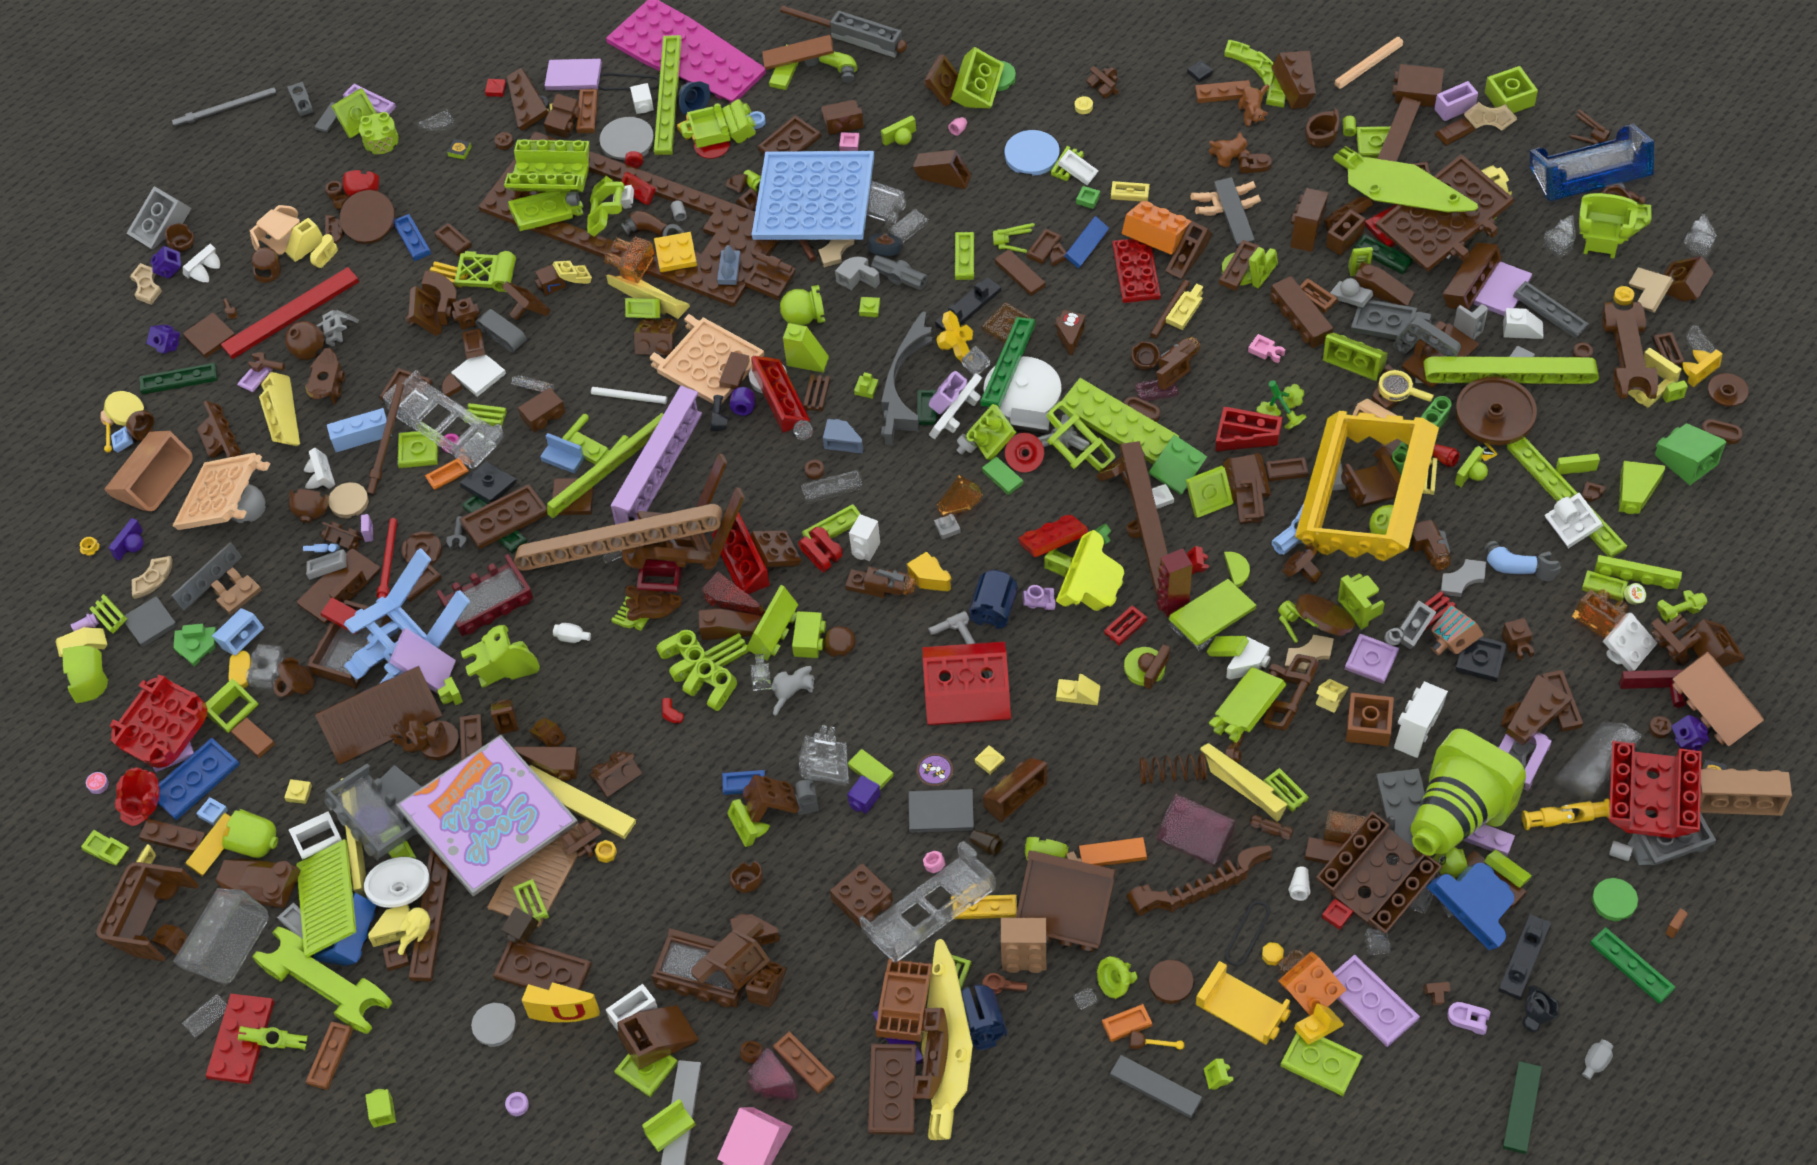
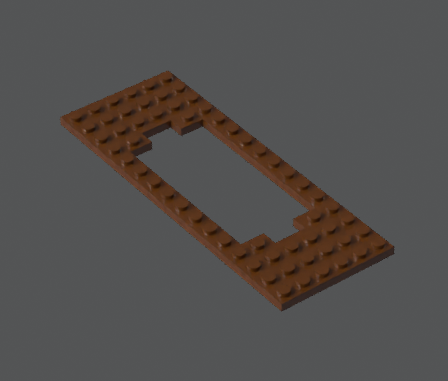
(728, 226)

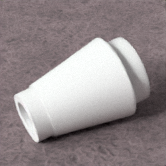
(1300, 884)

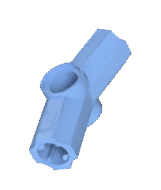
(1287, 539)

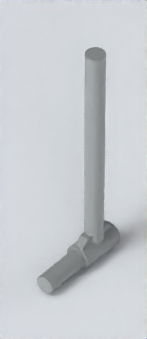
(958, 622)

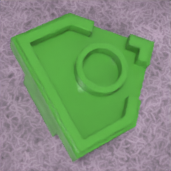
(194, 642)

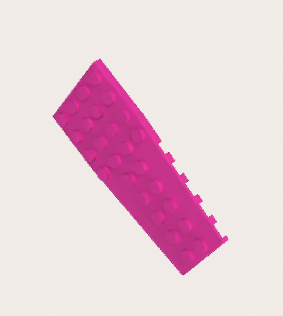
(702, 56)

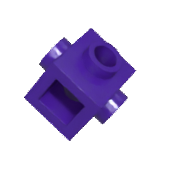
(166, 262)
(163, 338)
(1690, 733)

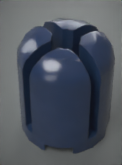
(993, 598)
(991, 1026)

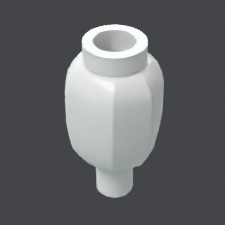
(570, 633)

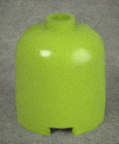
(250, 834)

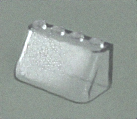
(223, 936)

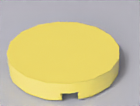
(121, 405)

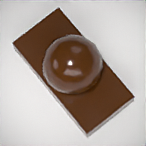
(1153, 665)

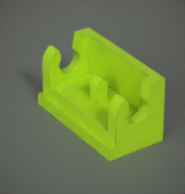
(1057, 562)

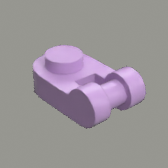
(1460, 1014)

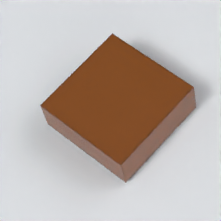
(1676, 923)

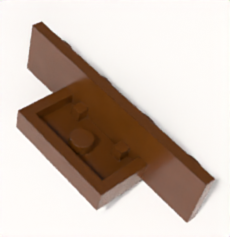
(216, 433)

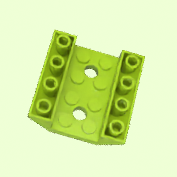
(549, 166)

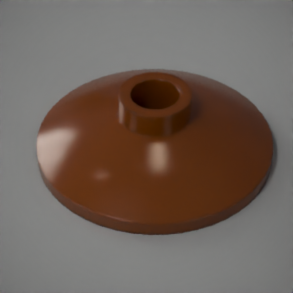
(1731, 384)

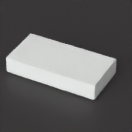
(1078, 167)

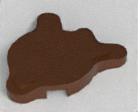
(650, 603)

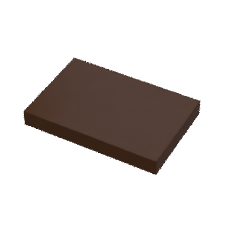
(791, 137)

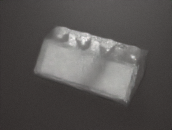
(1591, 765)

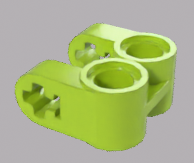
(676, 645)
(717, 673)

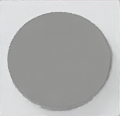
(625, 136)

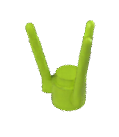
(1001, 237)
(1289, 612)

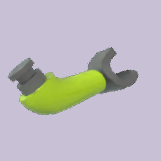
(844, 63)

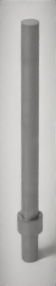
(191, 117)

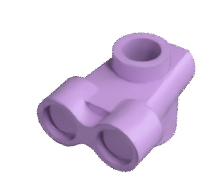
(1039, 597)

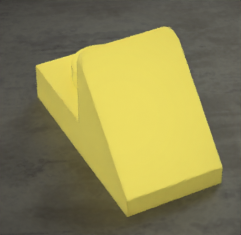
(1082, 691)
(1330, 695)

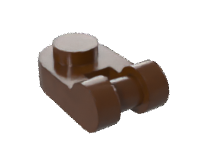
(1261, 162)

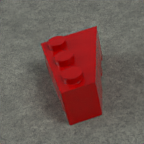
(1247, 430)

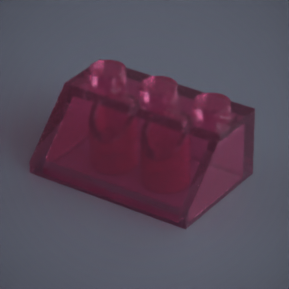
(1195, 830)

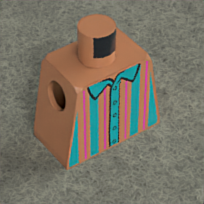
(1454, 632)

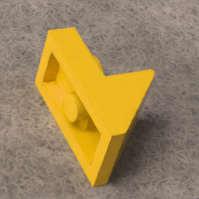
(1318, 1025)

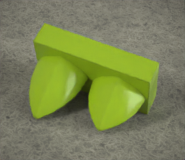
(744, 826)

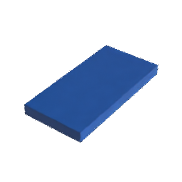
(195, 778)

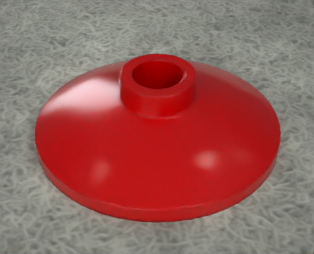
(713, 151)
(1014, 451)

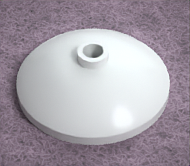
(396, 882)

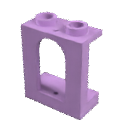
(1542, 746)

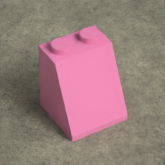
(753, 1138)

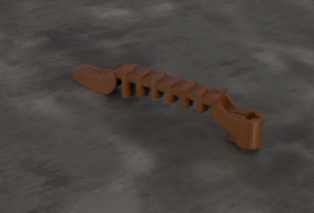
(1145, 900)

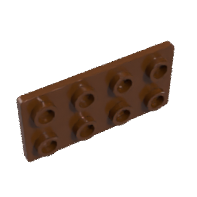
(1415, 363)
(339, 584)

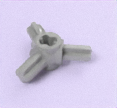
(1068, 438)

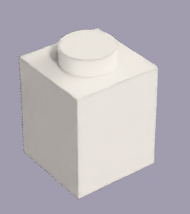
(642, 98)

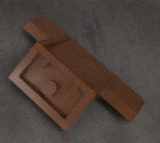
(735, 956)

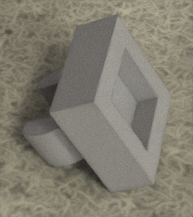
(947, 526)

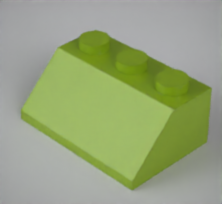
(977, 80)
(1354, 356)
(773, 624)

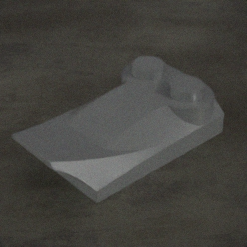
(1656, 850)

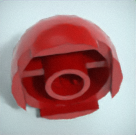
(355, 182)

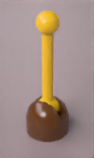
(1138, 1040)

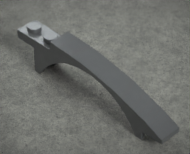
(895, 412)

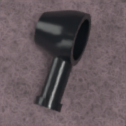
(718, 420)

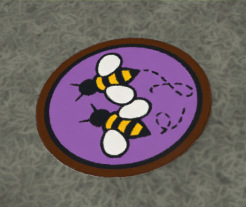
(935, 769)

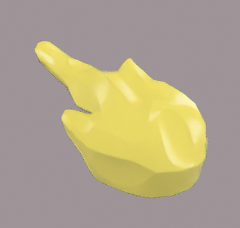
(416, 925)

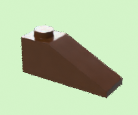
(1189, 250)
(1383, 285)
(726, 624)
(555, 761)

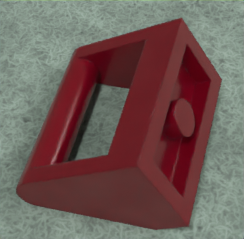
(663, 569)

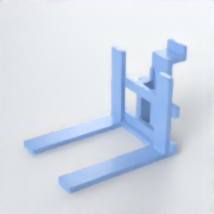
(380, 644)

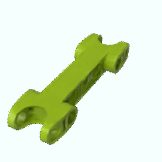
(350, 998)

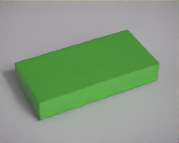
(1002, 475)

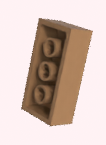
(1744, 791)

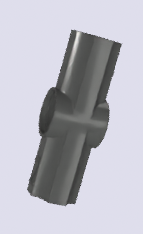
(899, 272)

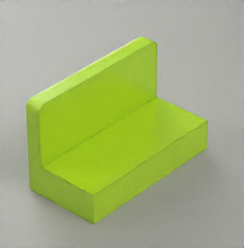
(668, 1125)

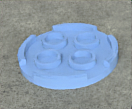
(1032, 152)

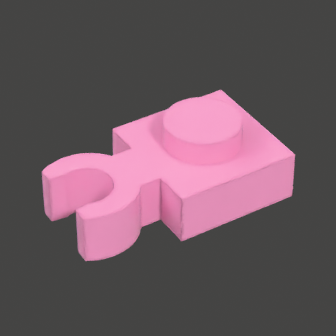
(1265, 347)

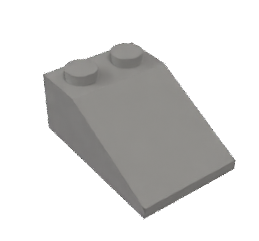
(155, 216)

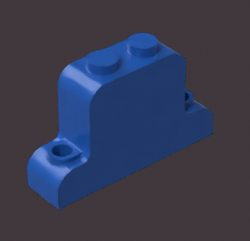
(1476, 901)

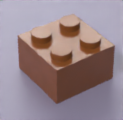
(1369, 719)

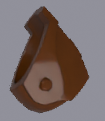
(1322, 129)

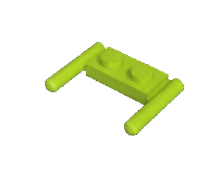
(592, 450)

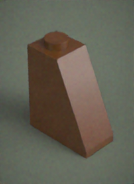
(942, 168)

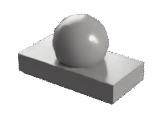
(1351, 293)

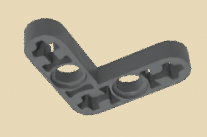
(1424, 330)

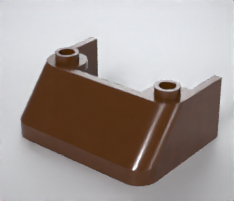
(134, 903)

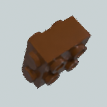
(861, 895)

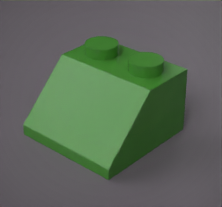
(1176, 464)

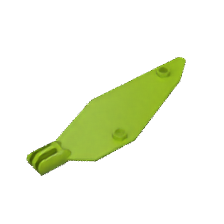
(1400, 183)

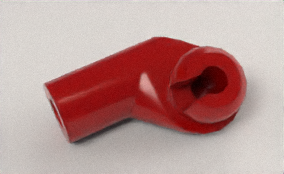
(669, 713)

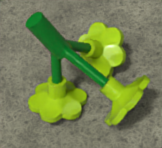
(1291, 397)

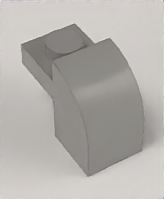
(856, 270)

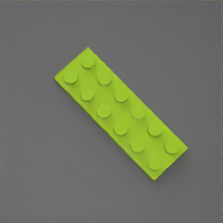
(1117, 419)

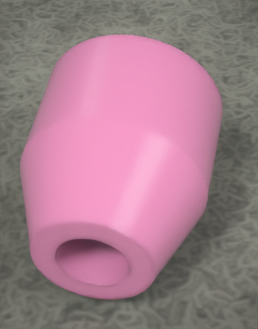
(957, 126)

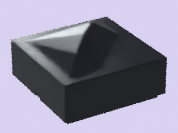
(1200, 71)

